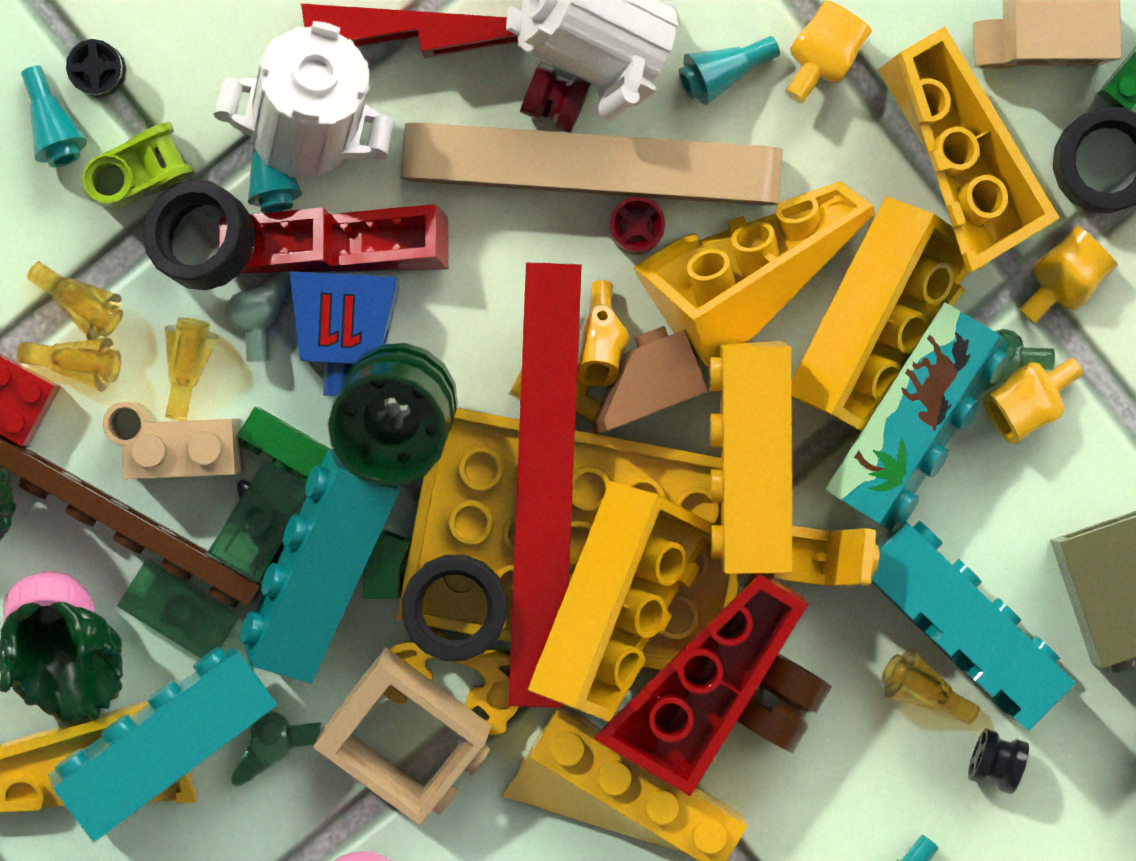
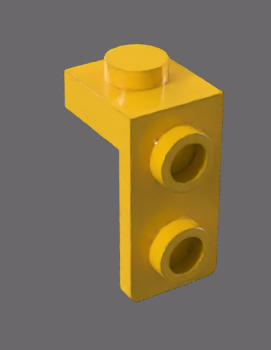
(832, 557)

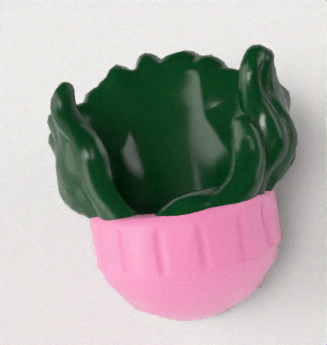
(58, 648)

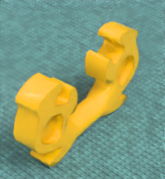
(491, 696)

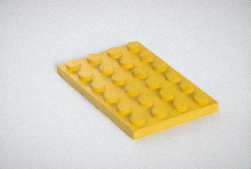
(471, 511)

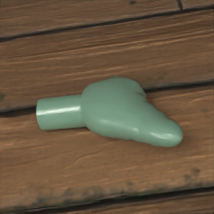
(257, 312)

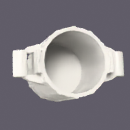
(602, 42)
(307, 104)

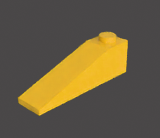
(743, 276)

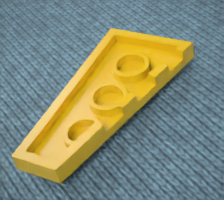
(31, 758)

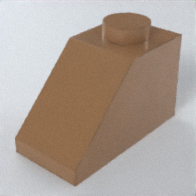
(650, 379)

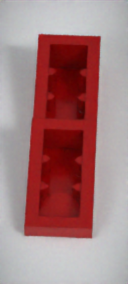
(436, 31)
(348, 241)

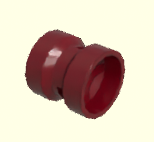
(555, 97)
(642, 219)

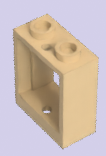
(379, 774)

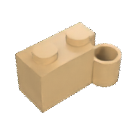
(1049, 34)
(176, 446)

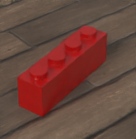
(699, 695)

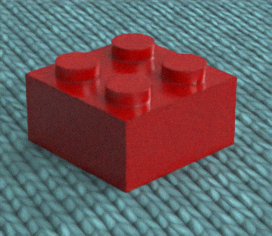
(23, 400)

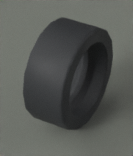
(1065, 160)
(165, 217)
(454, 649)

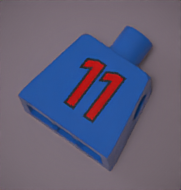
(341, 319)

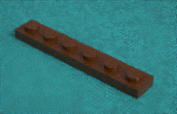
(132, 527)

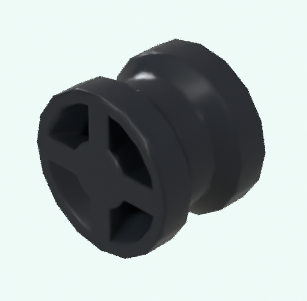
(86, 68)
(998, 761)

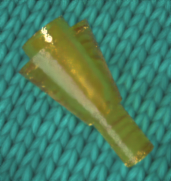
(88, 307)
(188, 351)
(85, 361)
(915, 682)

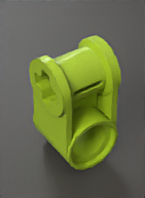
(140, 167)

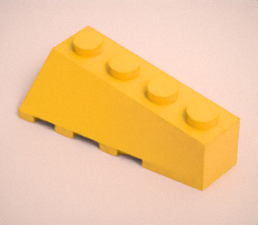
(976, 162)
(880, 312)
(755, 457)
(618, 598)
(596, 785)

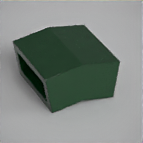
(385, 567)

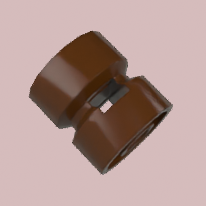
(782, 703)

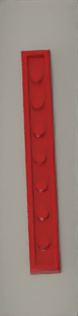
(544, 467)

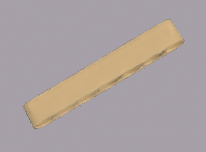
(591, 163)

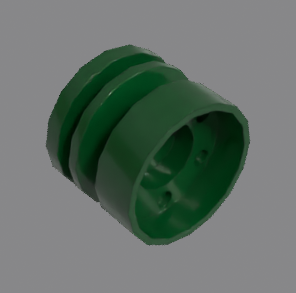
(378, 437)

